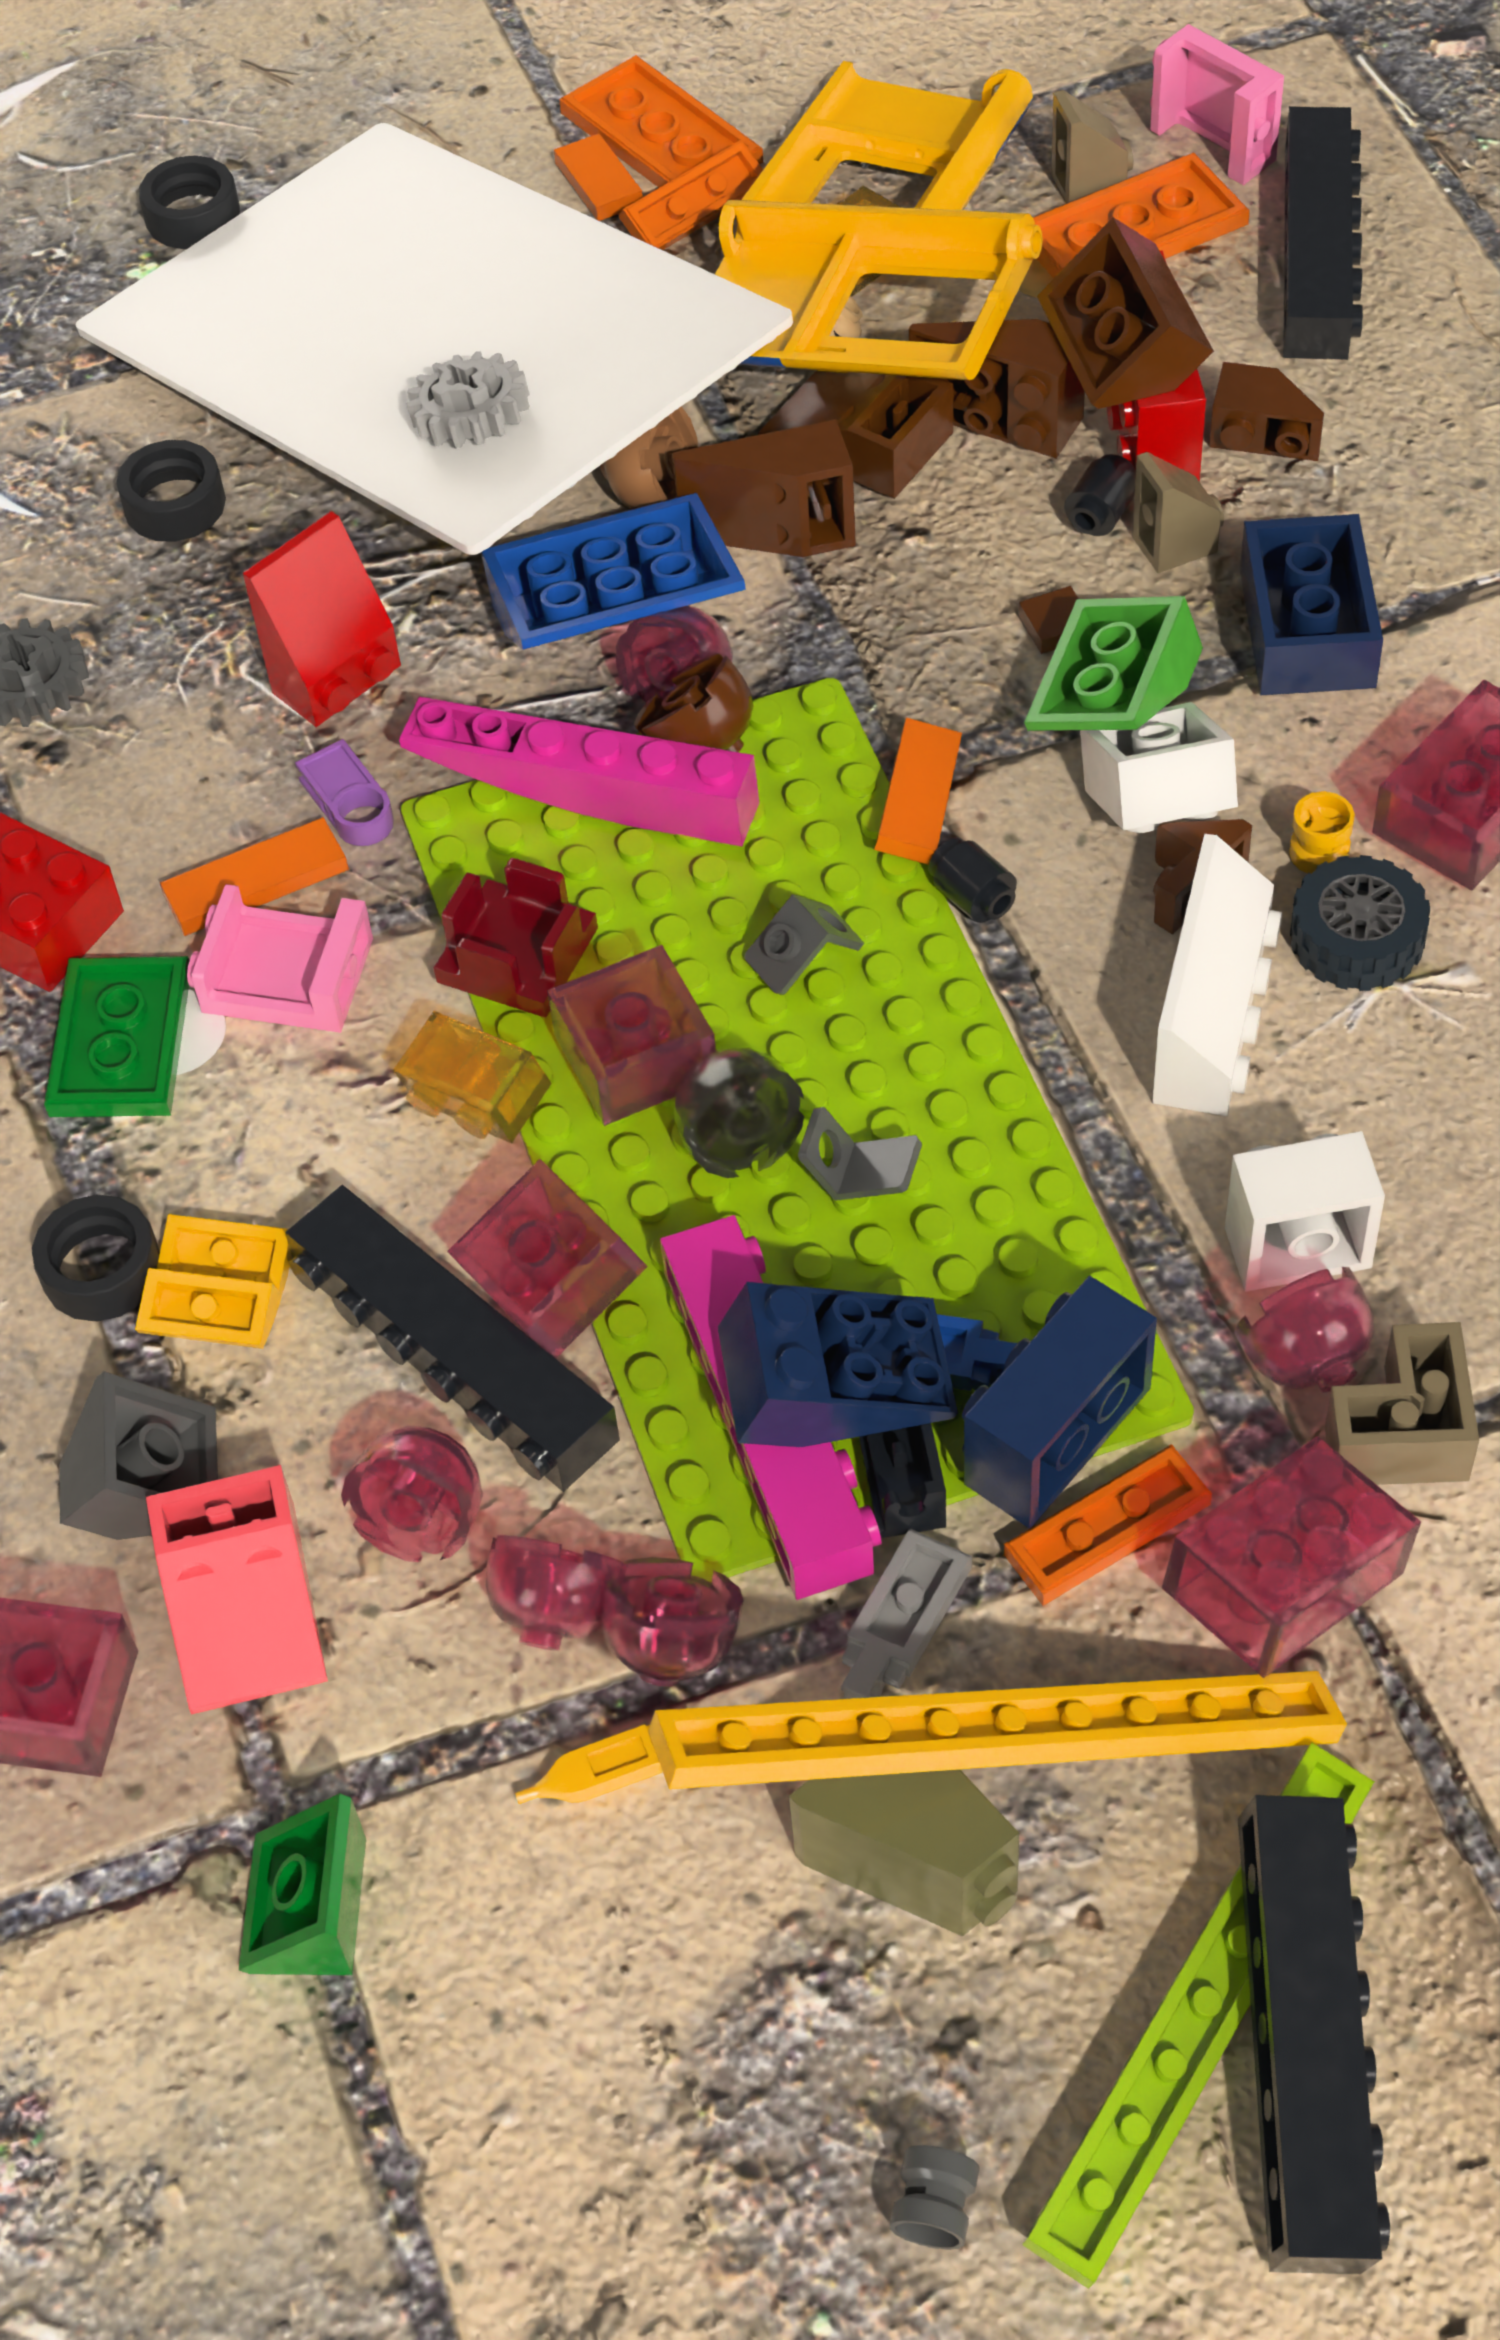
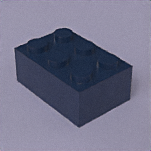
(1310, 605)
(1057, 1400)

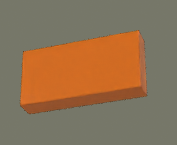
(597, 176)

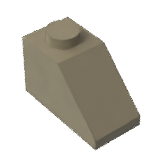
(1085, 149)
(1173, 514)

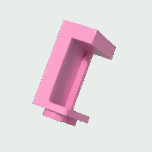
(1218, 97)
(280, 963)

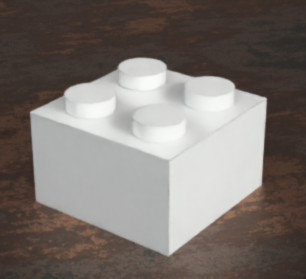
(1163, 771)
(1303, 1209)

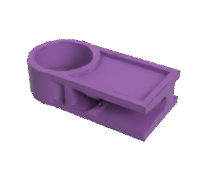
(341, 784)

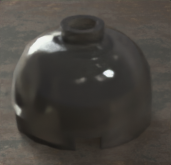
(737, 1110)

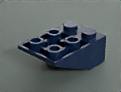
(831, 1364)

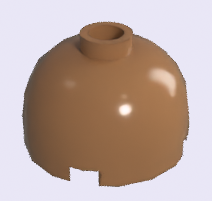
(644, 468)

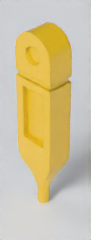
(598, 1768)

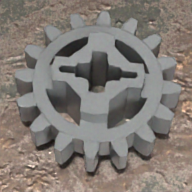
(468, 399)

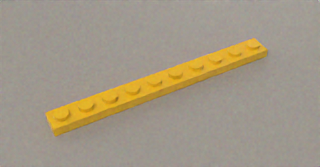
(991, 1728)

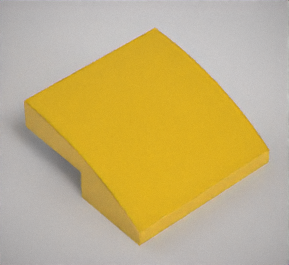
(215, 1282)

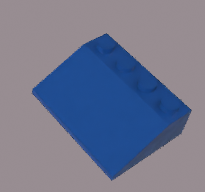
(608, 571)

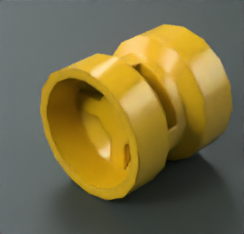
(1321, 830)

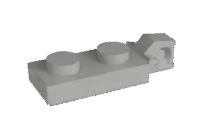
(902, 1614)

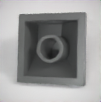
(130, 1447)

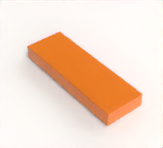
(692, 197)
(918, 791)
(260, 872)
(1107, 1524)

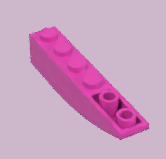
(592, 769)

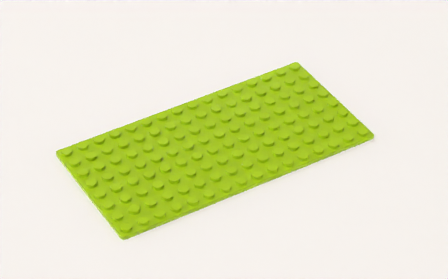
(875, 1035)

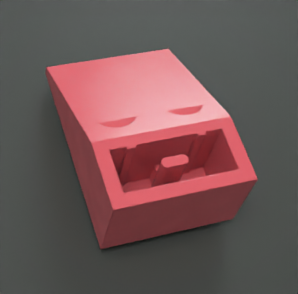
(236, 1589)

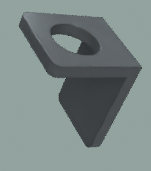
(795, 940)
(859, 1167)

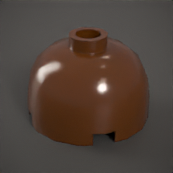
(704, 709)

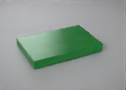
(118, 1037)

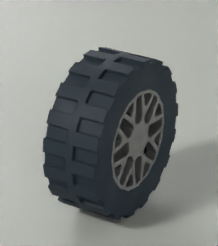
(1359, 922)

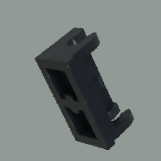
(904, 1480)

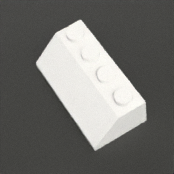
(1215, 982)

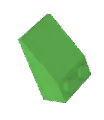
(1117, 664)

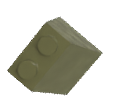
(911, 1842)

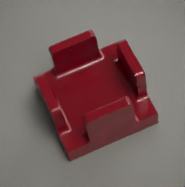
(513, 937)

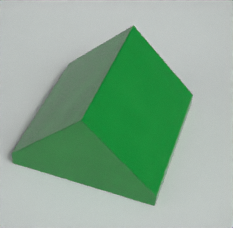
(305, 1893)

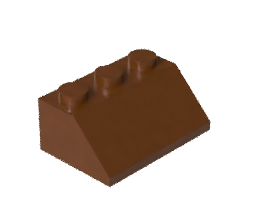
(1123, 319)

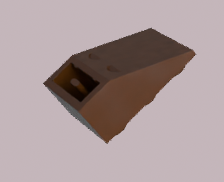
(1022, 389)
(885, 420)
(775, 489)

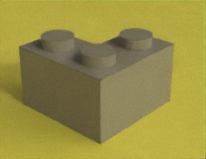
(1420, 1420)

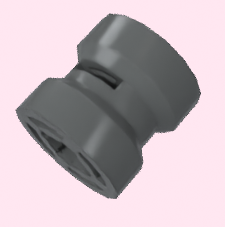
(934, 2197)

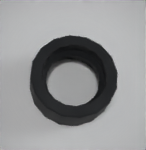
(185, 178)
(164, 463)
(76, 1223)

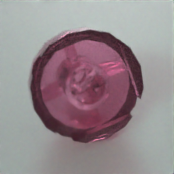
(664, 645)
(1311, 1332)
(414, 1493)
(547, 1589)
(668, 1620)

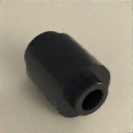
(1101, 495)
(973, 879)

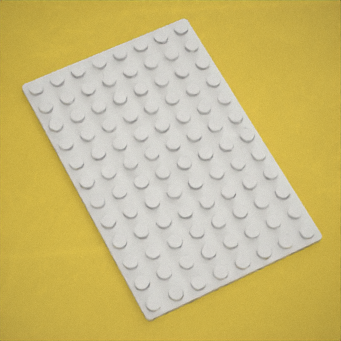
(397, 259)

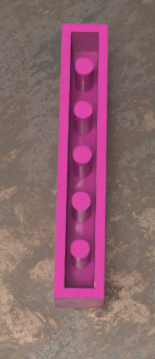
(798, 1489)

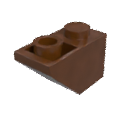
(1264, 414)

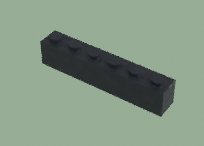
(1319, 234)
(453, 1339)
(1310, 2038)

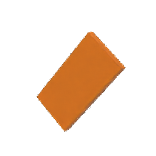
(650, 121)
(1170, 205)

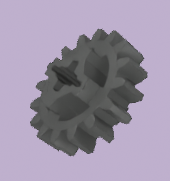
(38, 671)

